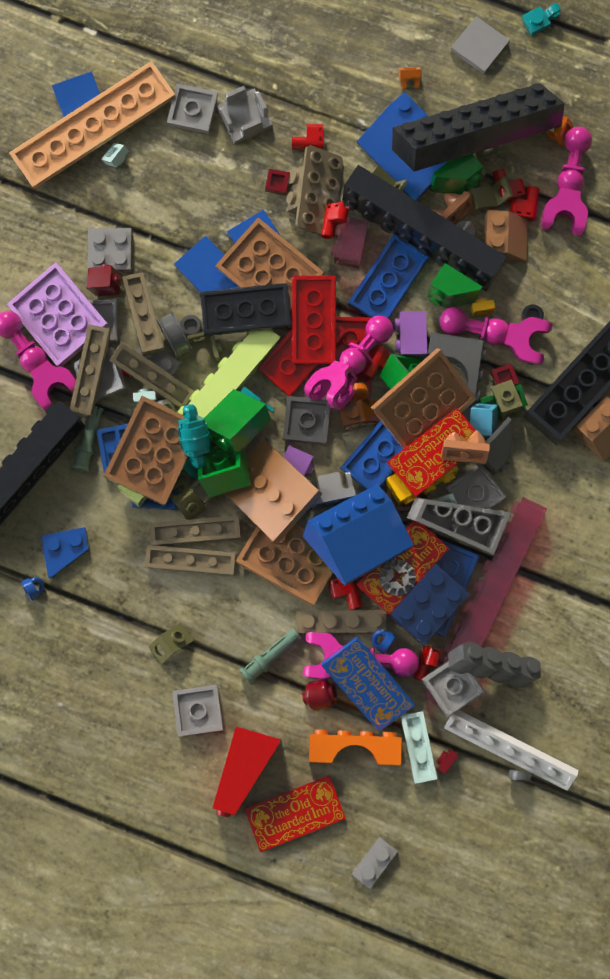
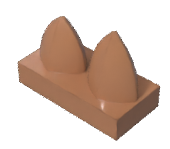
(458, 207)
(473, 451)

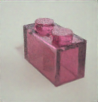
(350, 242)

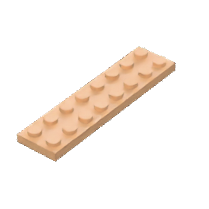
(92, 125)

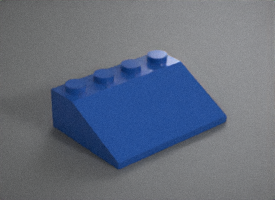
(378, 145)
(358, 534)

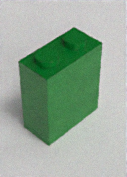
(236, 421)

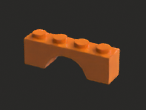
(384, 749)

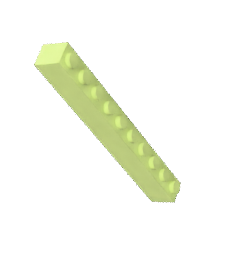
(231, 375)

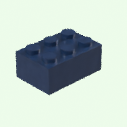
(429, 605)

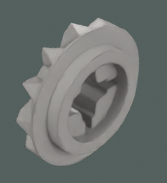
(395, 588)

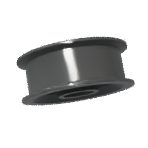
(174, 335)

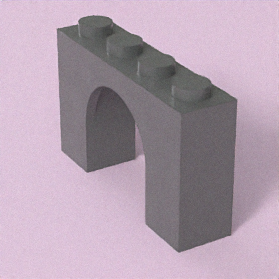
(466, 355)

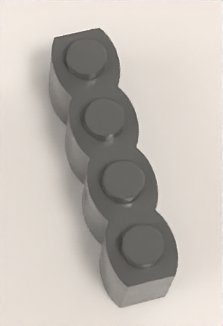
(494, 664)

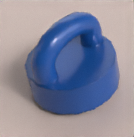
(30, 589)
(386, 643)

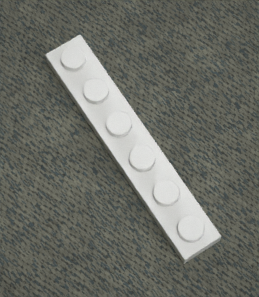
(511, 749)

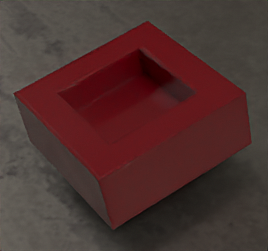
(277, 182)
(504, 374)
(445, 760)

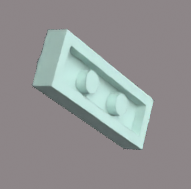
(418, 747)

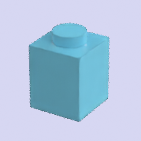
(484, 418)

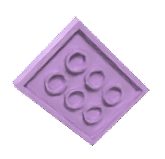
(56, 314)

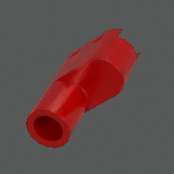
(314, 137)
(517, 186)
(526, 207)
(333, 216)
(378, 361)
(350, 591)
(428, 658)

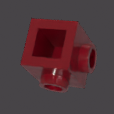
(104, 280)

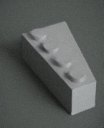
(466, 523)

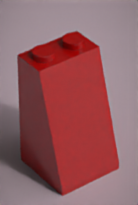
(243, 766)

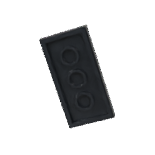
(245, 309)

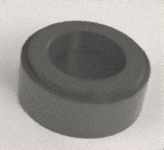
(191, 325)
(519, 775)

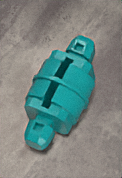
(194, 435)

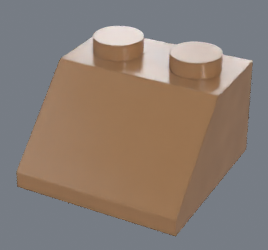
(506, 234)
(595, 430)

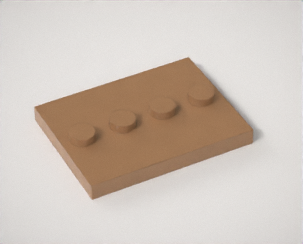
(265, 259)
(423, 399)
(149, 452)
(276, 493)
(287, 565)

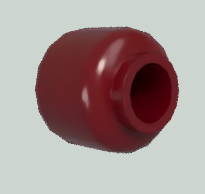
(319, 694)

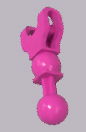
(570, 183)
(497, 331)
(34, 360)
(340, 376)
(402, 662)

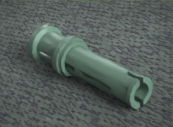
(85, 448)
(262, 662)

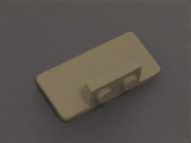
(313, 188)

